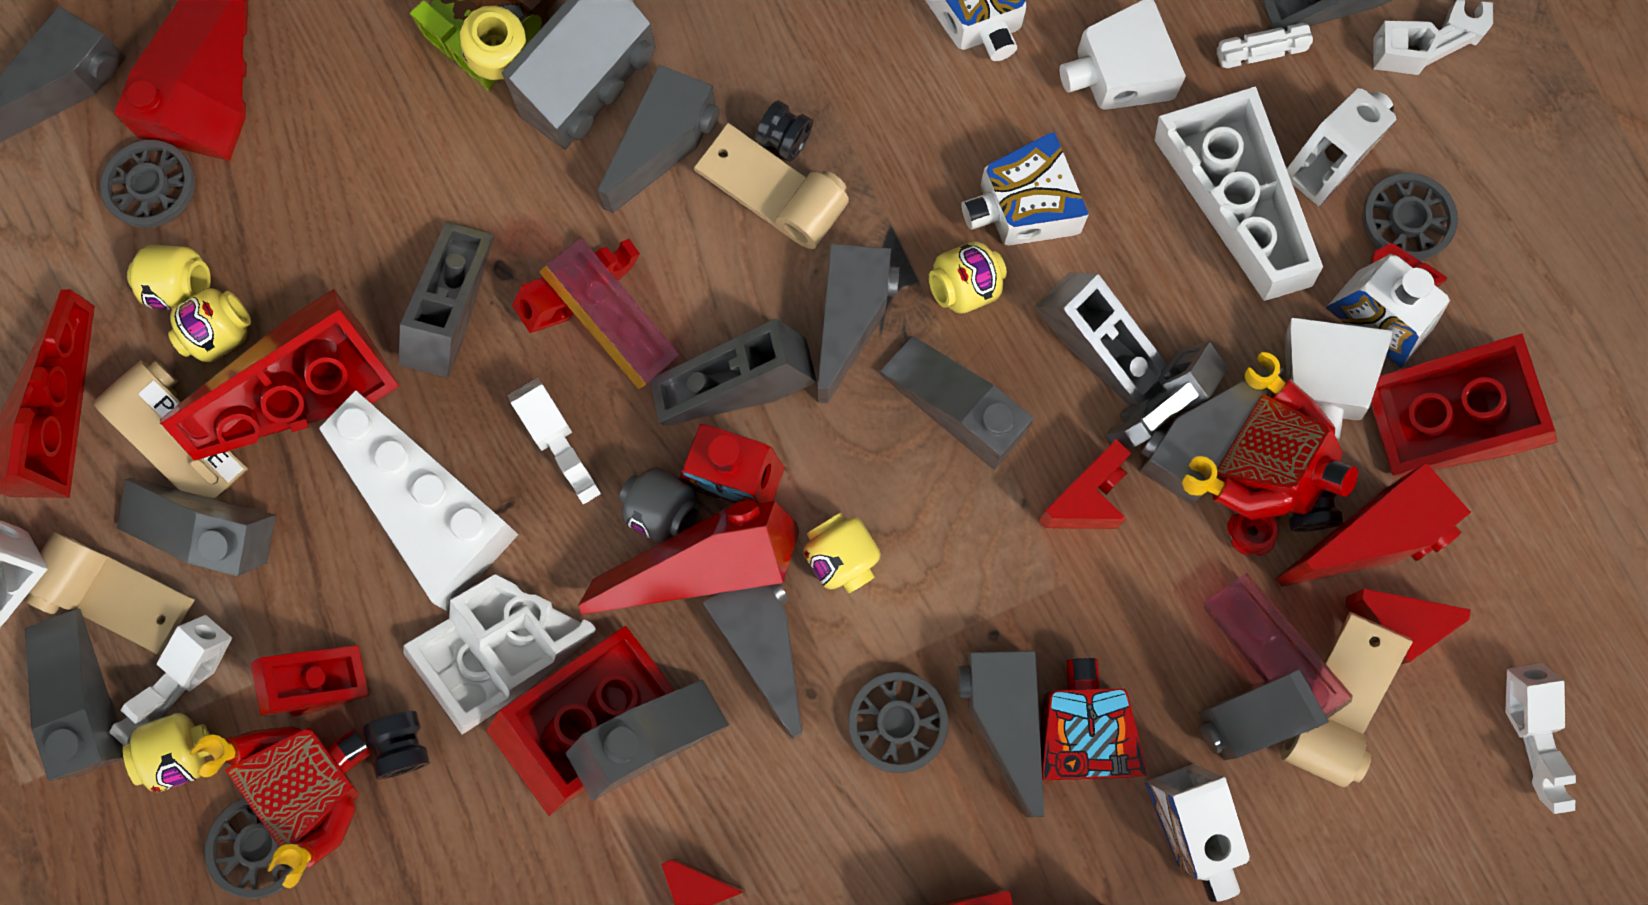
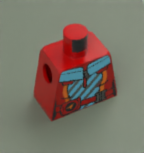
(732, 466)
(1089, 729)

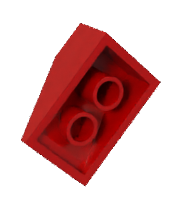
(1463, 408)
(1399, 522)
(553, 715)

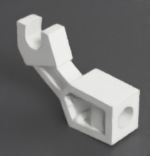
(1458, 30)
(549, 430)
(188, 661)
(1537, 710)

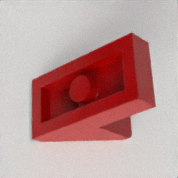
(1082, 504)
(308, 680)
(695, 886)

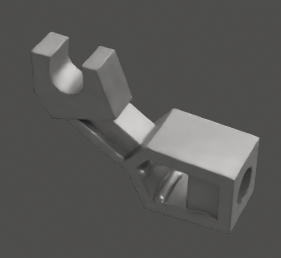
(1186, 383)

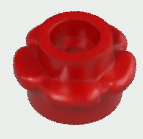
(1245, 543)

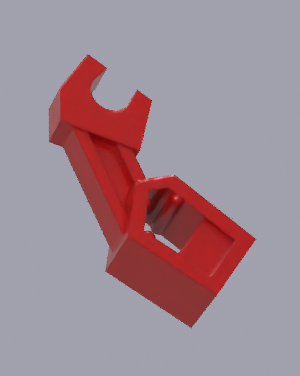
(542, 307)

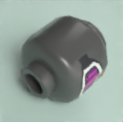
(658, 504)

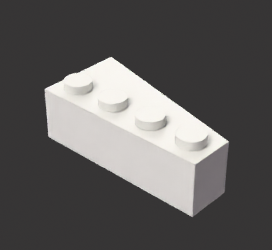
(1243, 188)
(425, 510)

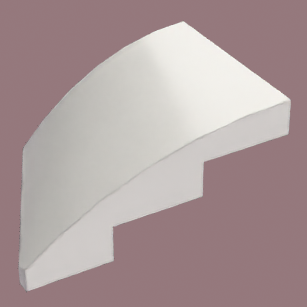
(492, 649)

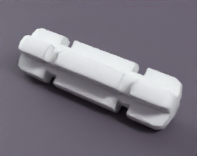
(1264, 45)

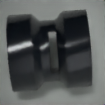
(396, 745)

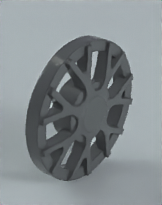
(148, 183)
(1410, 214)
(898, 722)
(251, 848)

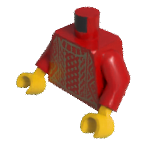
(1279, 456)
(292, 788)

